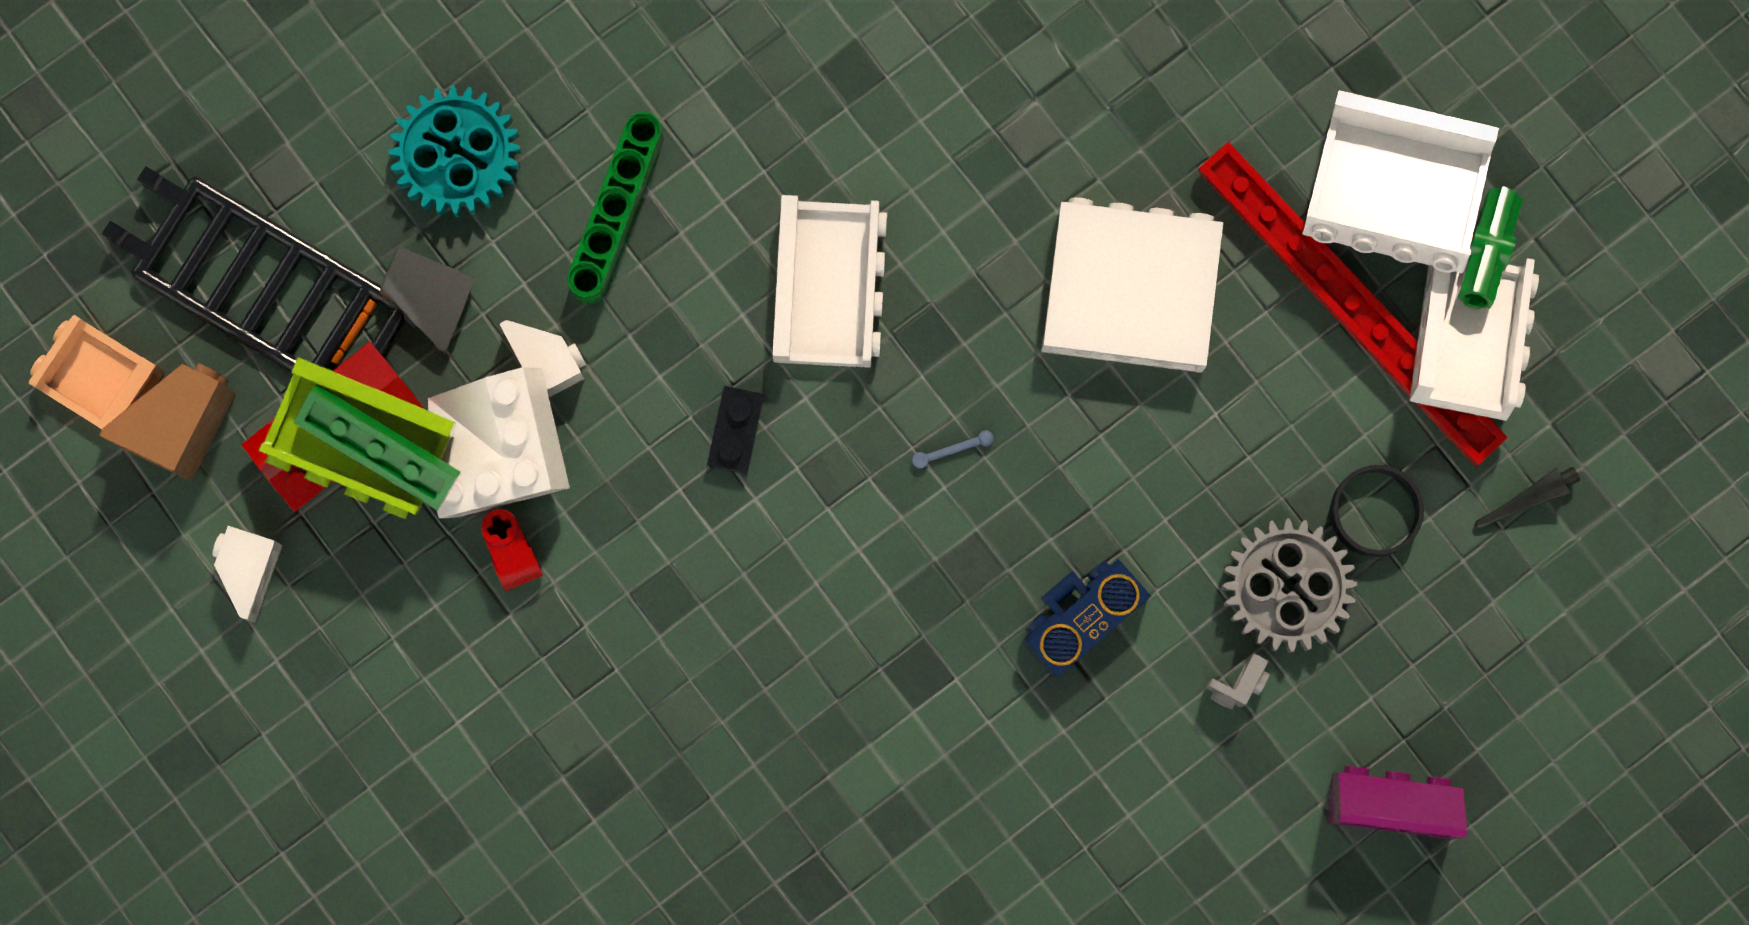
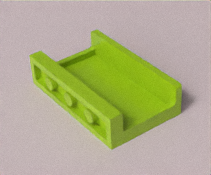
(292, 445)

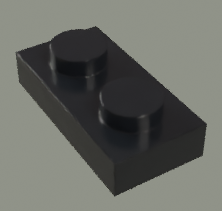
(735, 430)

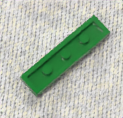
(376, 447)

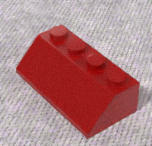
(364, 367)

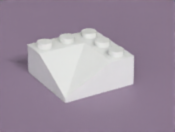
(500, 442)

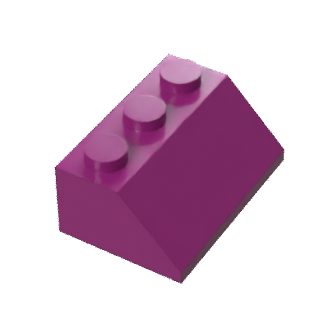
(1397, 804)

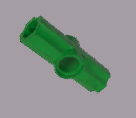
(1490, 248)

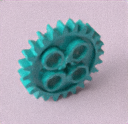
(473, 121)

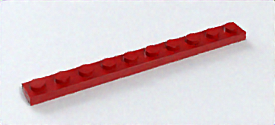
(1339, 292)

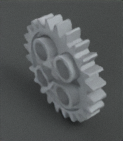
(1314, 558)

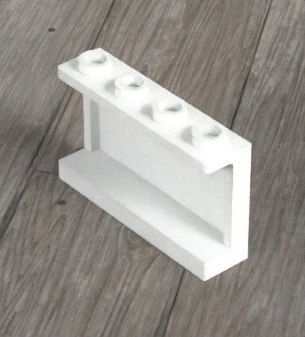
(828, 283)
(1474, 356)

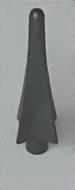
(1547, 488)

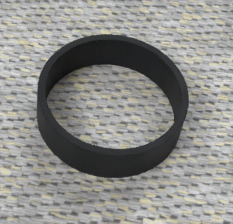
(1410, 486)

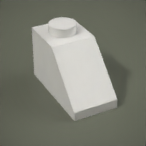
(545, 351)
(245, 568)

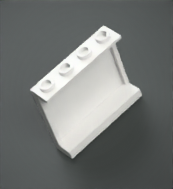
(1400, 182)
(1133, 285)

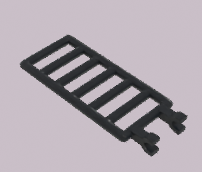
(263, 227)

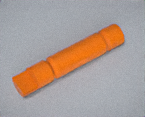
(355, 330)

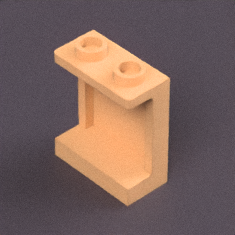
(92, 373)

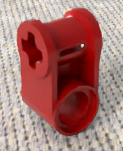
(511, 556)

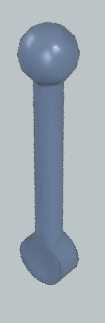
(920, 459)

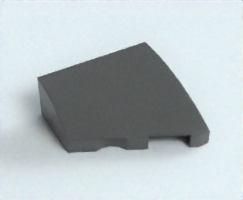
(426, 294)

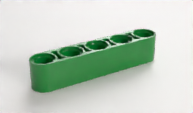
(615, 188)

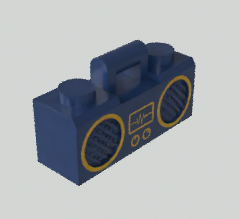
(1073, 632)

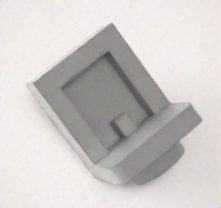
(1250, 680)

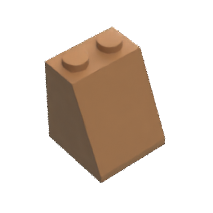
(174, 420)

